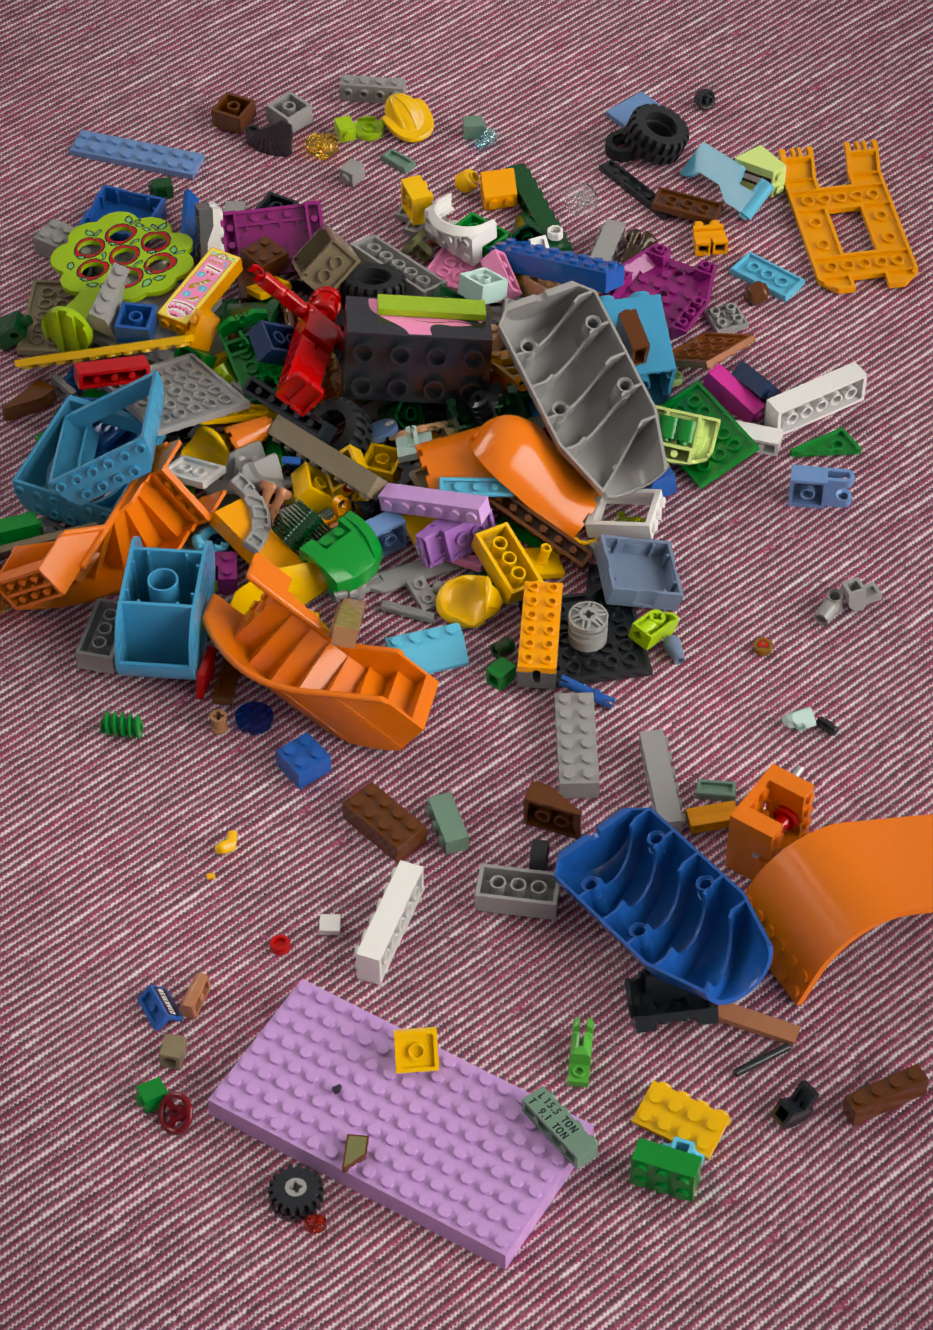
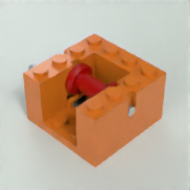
(761, 834)

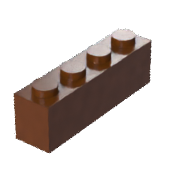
(885, 1094)

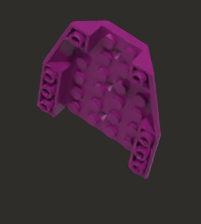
(683, 295)

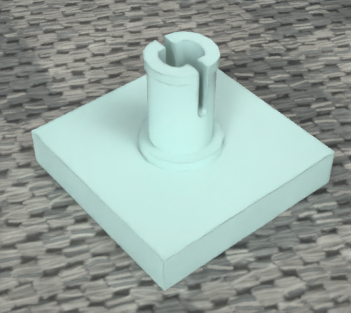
(406, 444)

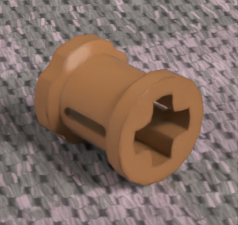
(218, 718)

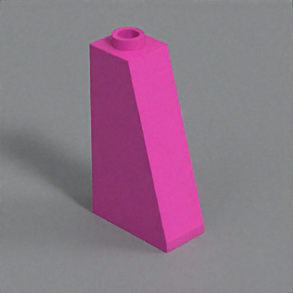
(733, 395)

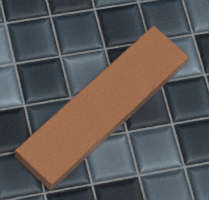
(758, 1023)

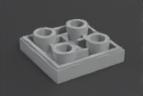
(726, 318)

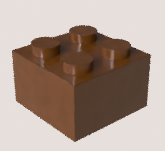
(233, 113)
(266, 255)

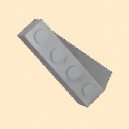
(108, 301)

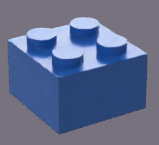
(136, 322)
(303, 760)

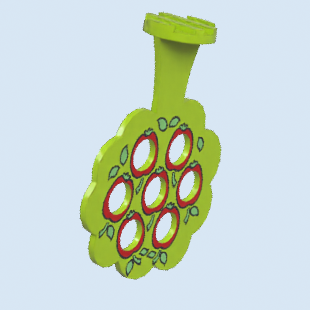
(68, 324)

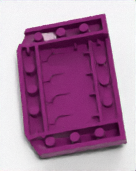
(286, 225)

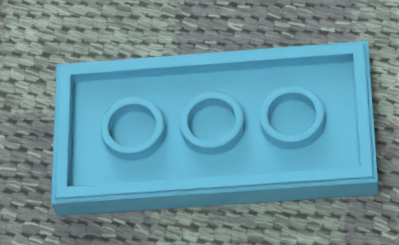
(779, 281)

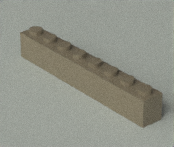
(327, 457)

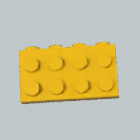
(678, 1115)

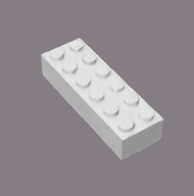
(816, 398)
(389, 922)

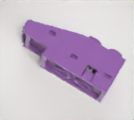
(448, 540)

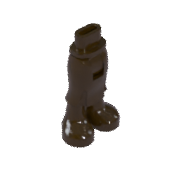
(636, 244)

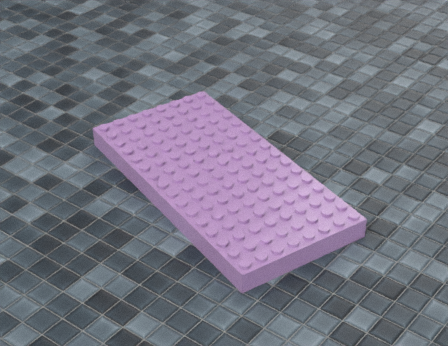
(441, 1142)

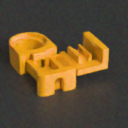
(338, 511)

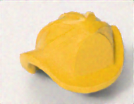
(408, 118)
(208, 446)
(468, 600)

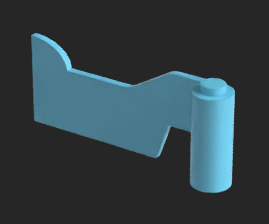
(728, 176)

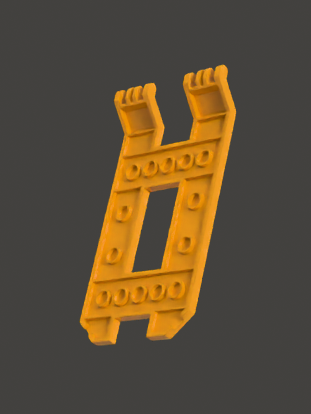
(865, 193)

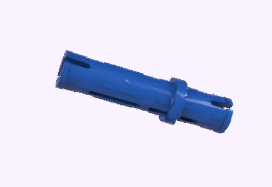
(578, 687)

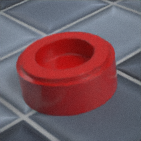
(280, 945)

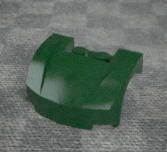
(232, 307)

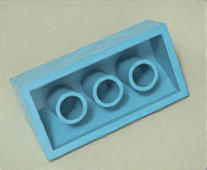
(433, 648)

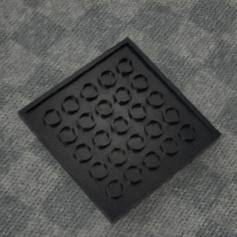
(615, 661)

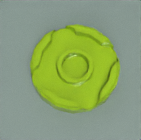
(369, 128)

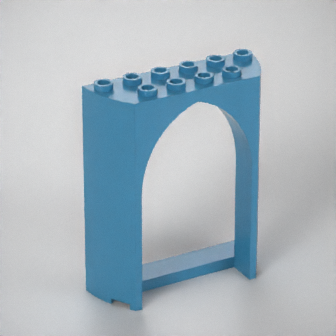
(75, 470)
(33, 476)

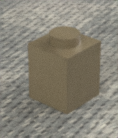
(173, 1051)

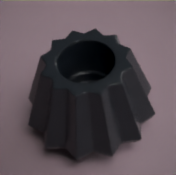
(705, 99)

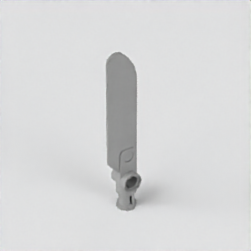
(395, 579)

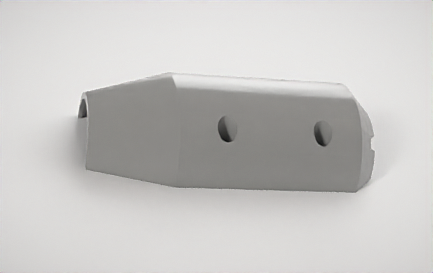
(586, 388)

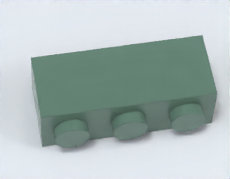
(447, 823)

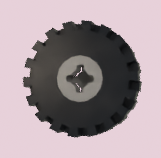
(293, 1203)

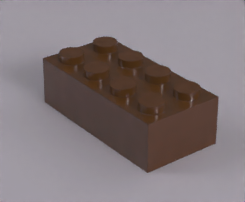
(384, 822)

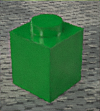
(501, 673)
(150, 1094)

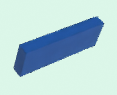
(292, 463)

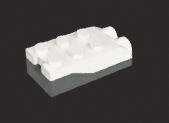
(208, 228)

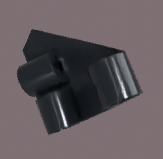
(272, 140)

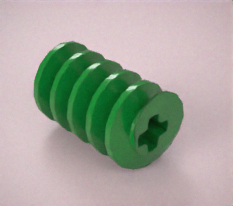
(121, 725)

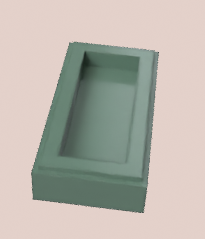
(398, 161)
(716, 790)

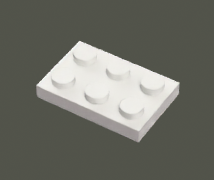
(196, 471)

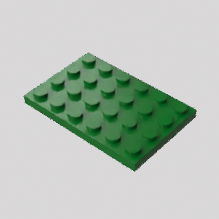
(732, 442)

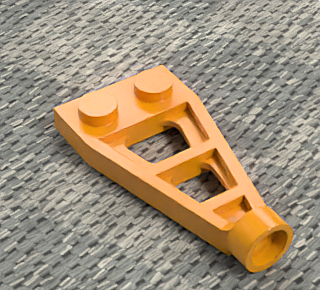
(500, 359)

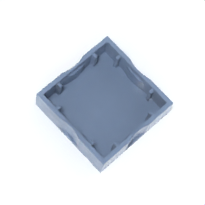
(638, 572)

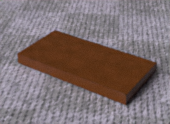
(686, 205)

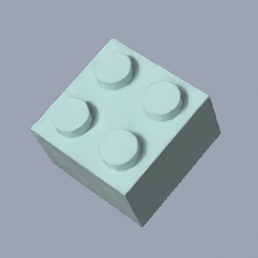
(483, 285)

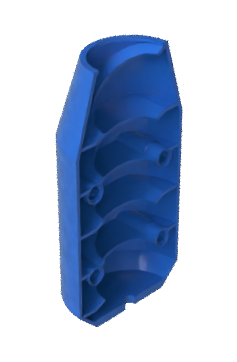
(667, 905)

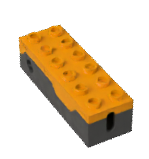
(539, 635)

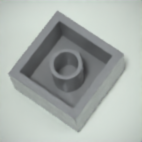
(291, 109)

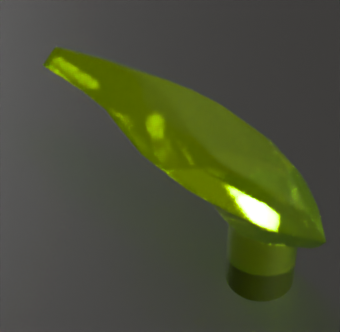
(622, 517)

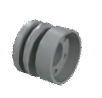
(587, 626)

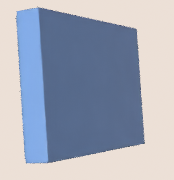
(621, 113)

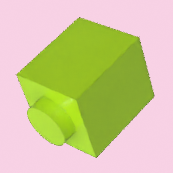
(345, 129)

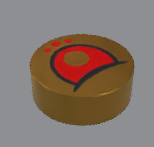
(763, 646)

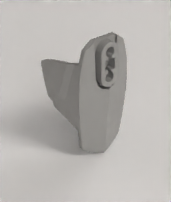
(254, 465)

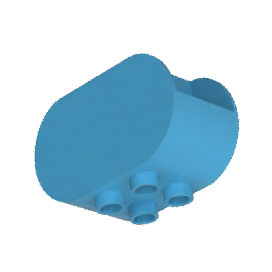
(162, 610)

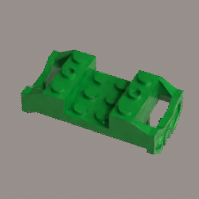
(242, 354)

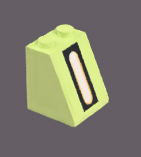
(762, 164)

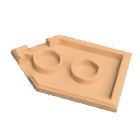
(433, 427)

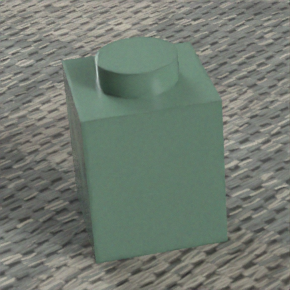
(472, 127)

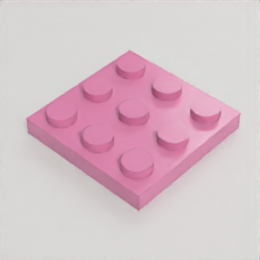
(450, 267)

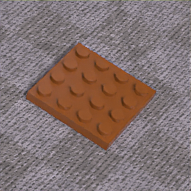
(710, 349)

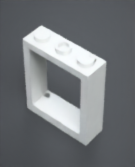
(634, 530)

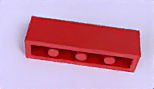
(110, 371)

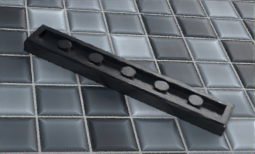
(631, 185)

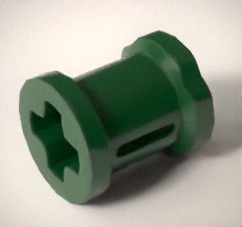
(502, 647)

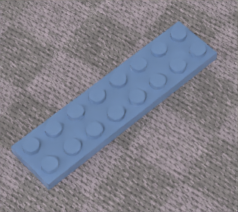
(137, 154)

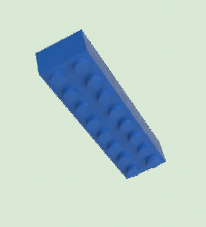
(561, 265)

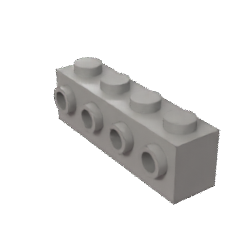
(370, 88)

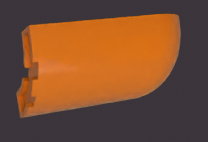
(451, 458)
(534, 471)

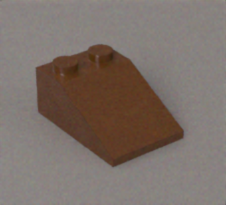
(551, 811)

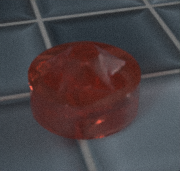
(315, 1223)

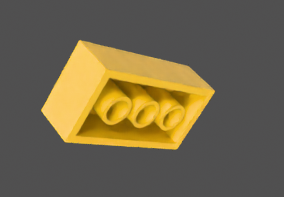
(505, 561)

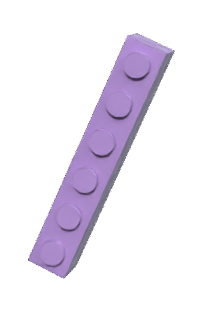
(434, 503)

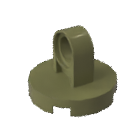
(417, 244)

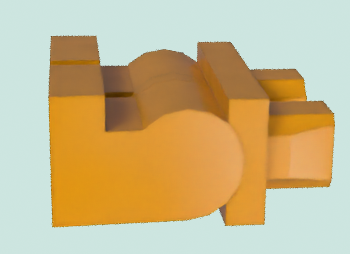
(708, 237)

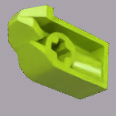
(653, 628)

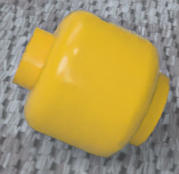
(466, 181)

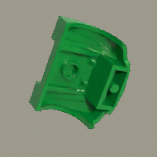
(346, 554)

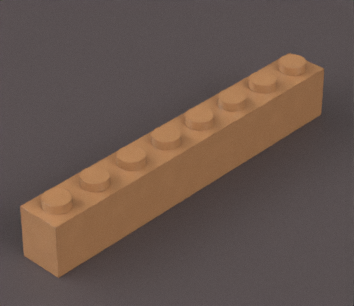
(347, 622)

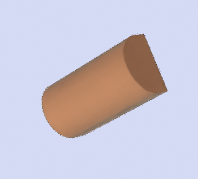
(195, 996)

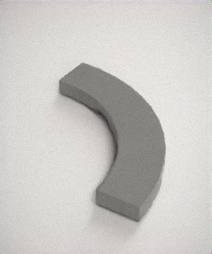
(258, 513)

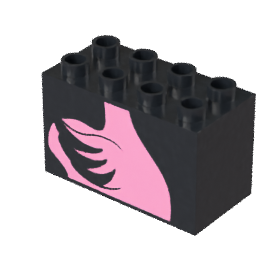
(412, 356)

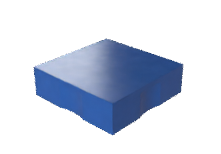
(115, 199)

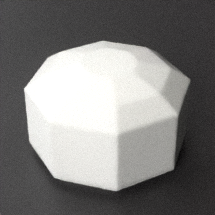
(555, 233)

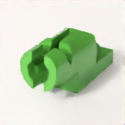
(580, 1054)

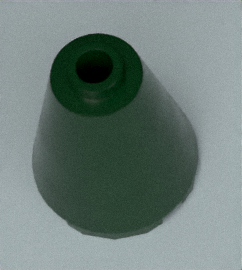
(525, 228)
(404, 413)

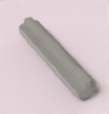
(407, 611)

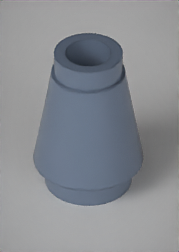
(674, 648)

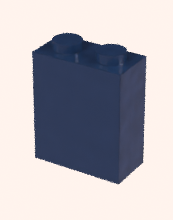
(755, 381)

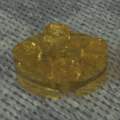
(322, 145)

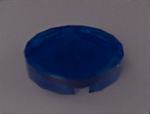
(254, 718)

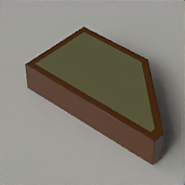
(355, 1150)

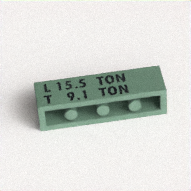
(560, 1127)

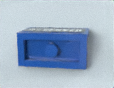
(159, 1006)

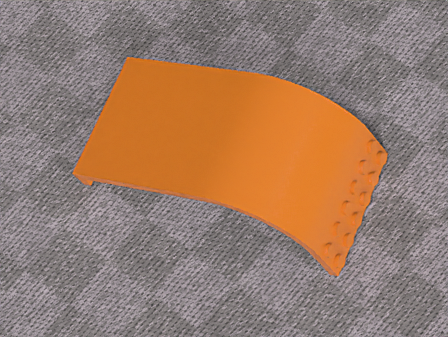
(837, 888)

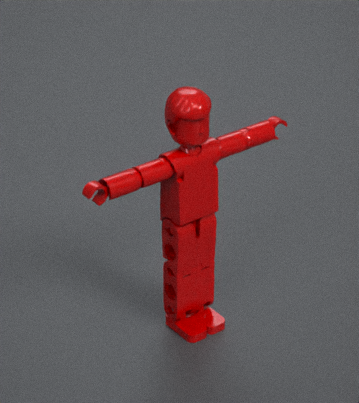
(310, 343)

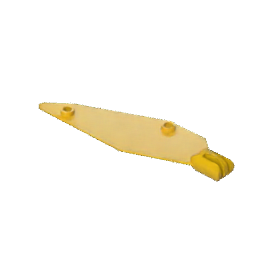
(305, 585)

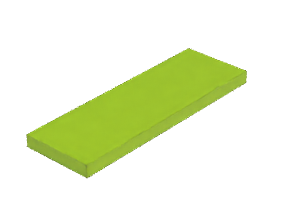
(431, 307)

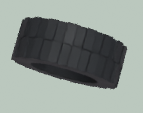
(616, 153)

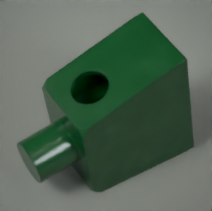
(13, 329)

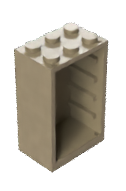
(325, 259)

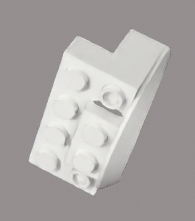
(459, 240)

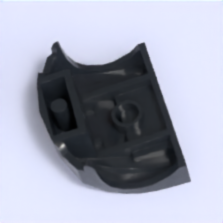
(657, 1001)

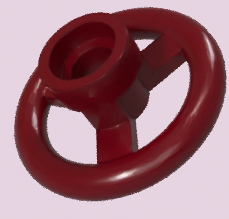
(177, 1113)

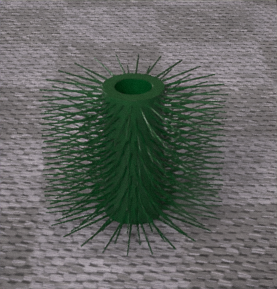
(302, 529)

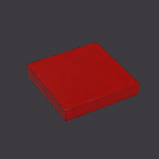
(205, 673)

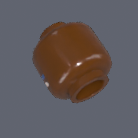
(756, 293)

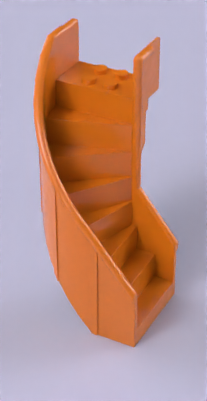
(93, 558)
(356, 694)

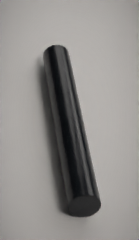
(761, 1059)

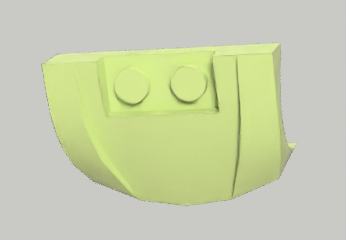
(703, 440)

